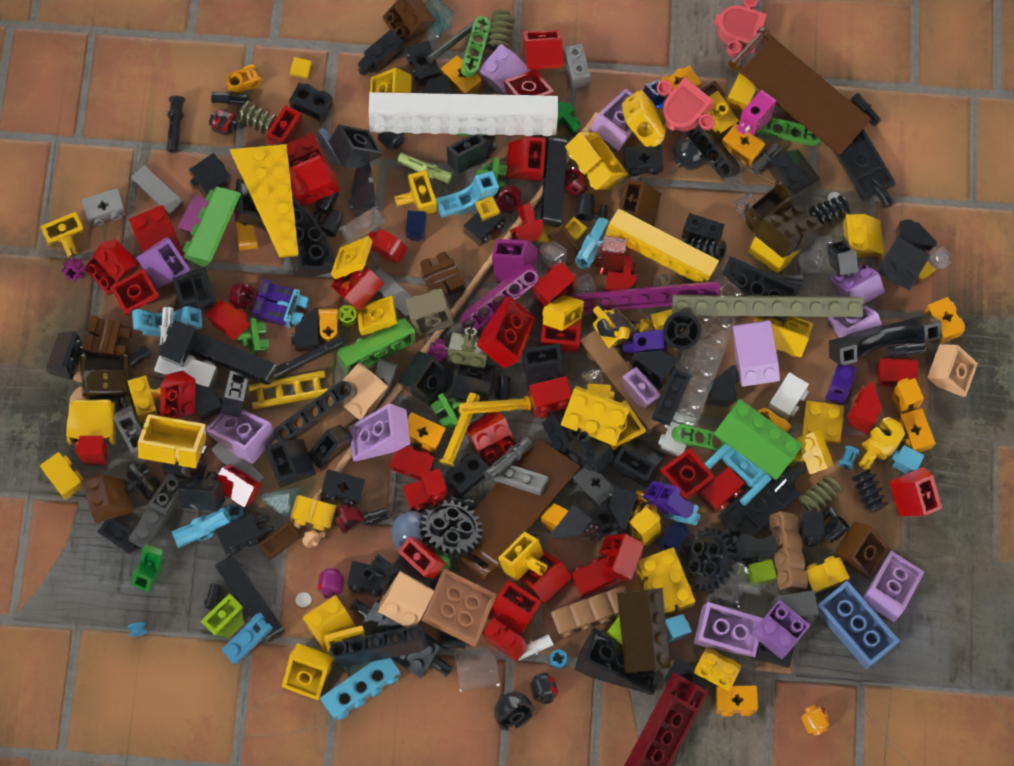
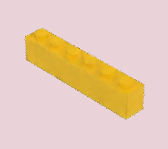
(662, 247)

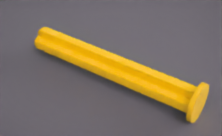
(495, 406)
(458, 434)

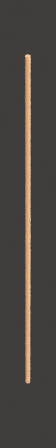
(455, 309)

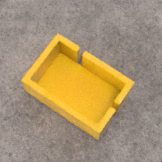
(596, 161)
(596, 415)
(171, 441)
(666, 573)

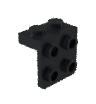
(558, 434)

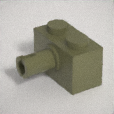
(464, 349)

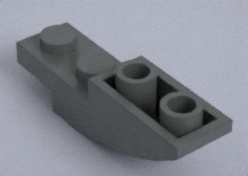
(158, 511)

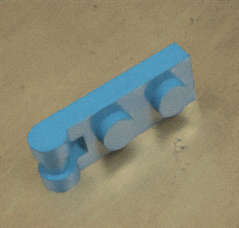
(247, 639)

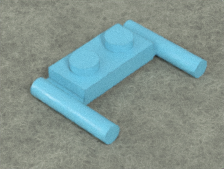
(743, 468)

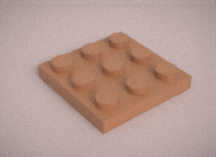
(459, 607)

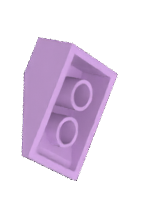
(499, 67)
(611, 123)
(755, 353)
(380, 433)
(242, 435)
(893, 586)
(727, 630)

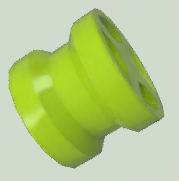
(347, 311)

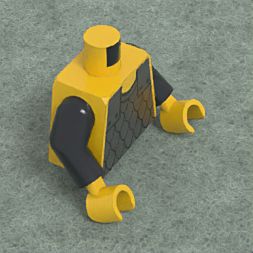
(615, 327)

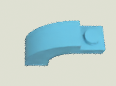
(464, 201)
(150, 321)

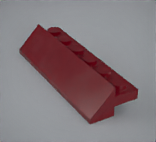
(668, 723)

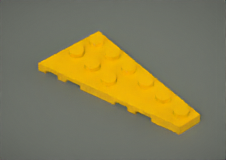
(269, 185)

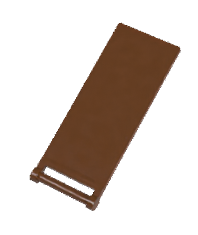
(801, 92)
(511, 511)

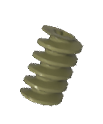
(500, 29)
(256, 118)
(820, 493)

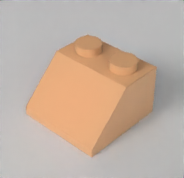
(952, 369)
(369, 391)
(405, 600)

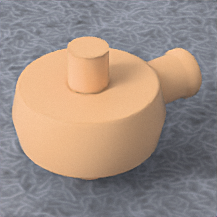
(312, 538)

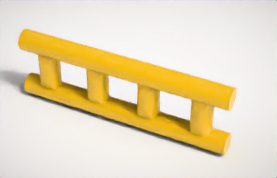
(280, 398)

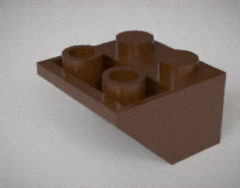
(409, 19)
(640, 200)

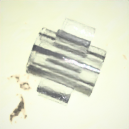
(939, 257)

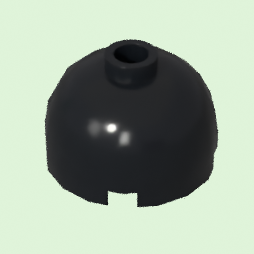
(687, 154)
(673, 327)
(512, 710)

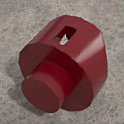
(576, 184)
(508, 198)
(240, 294)
(348, 518)

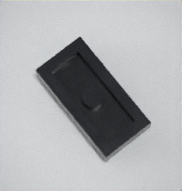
(117, 535)

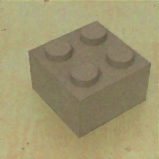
(430, 312)

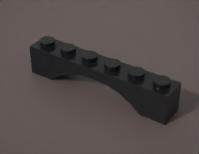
(854, 346)

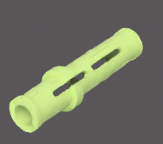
(432, 170)

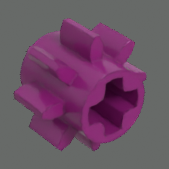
(73, 269)
(438, 350)

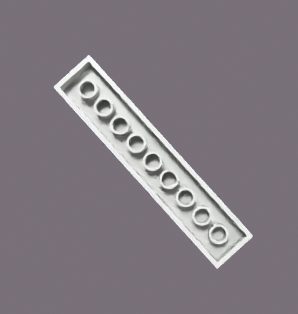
(463, 114)

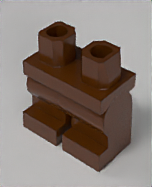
(442, 275)
(105, 338)

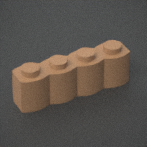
(789, 558)
(586, 613)

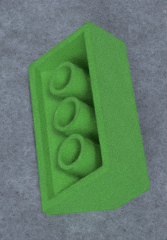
(211, 225)
(377, 346)
(758, 439)

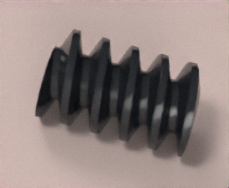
(830, 210)
(712, 249)
(869, 491)

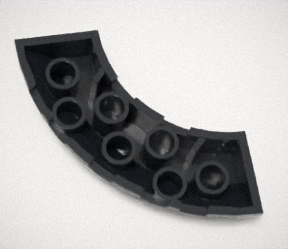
(313, 248)

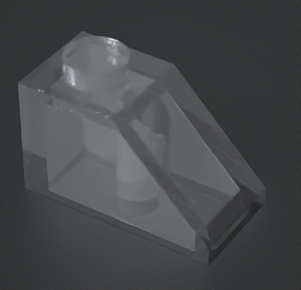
(362, 225)
(551, 254)

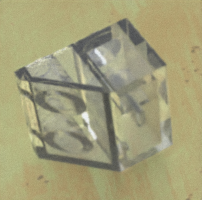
(476, 668)

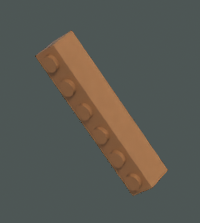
(612, 370)

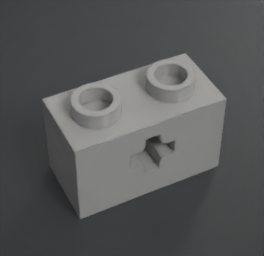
(576, 66)
(94, 204)

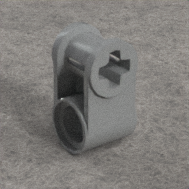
(386, 372)

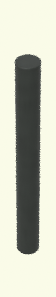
(451, 42)

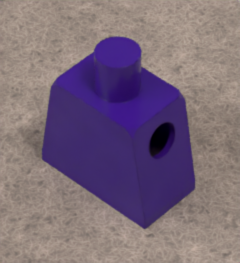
(646, 342)
(842, 381)

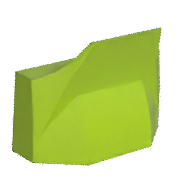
(225, 618)

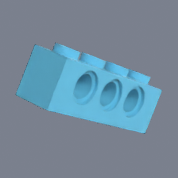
(348, 687)

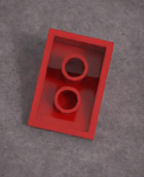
(153, 227)
(507, 333)

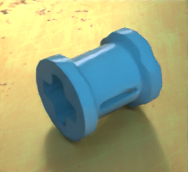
(849, 457)

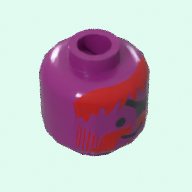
(330, 583)

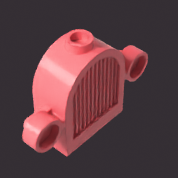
(739, 25)
(686, 106)

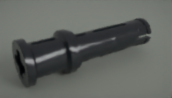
(175, 116)

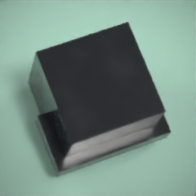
(209, 175)
(195, 289)

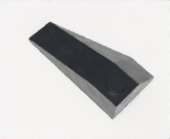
(362, 191)
(757, 282)
(604, 661)

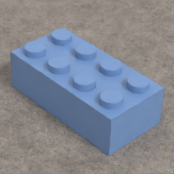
(857, 625)

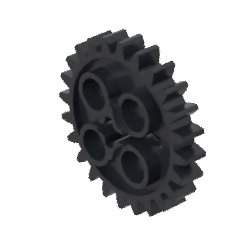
(461, 540)
(708, 559)

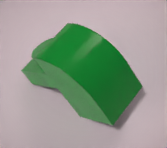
(566, 117)
(148, 569)

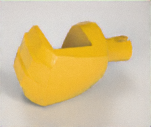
(881, 445)

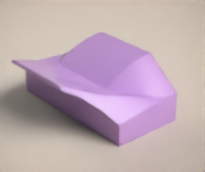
(640, 388)

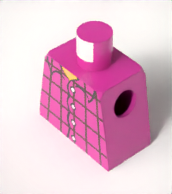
(752, 119)

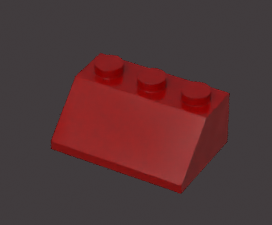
(313, 180)

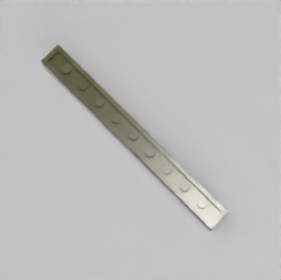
(768, 305)

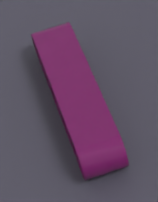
(500, 290)

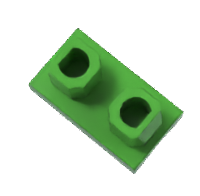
(497, 168)
(250, 337)
(442, 405)

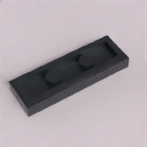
(671, 397)

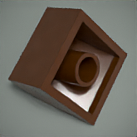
(107, 497)
(862, 549)

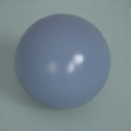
(406, 525)

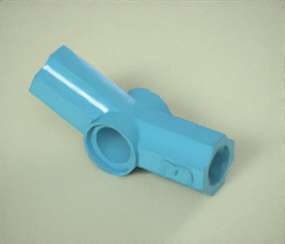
(591, 244)
(201, 528)

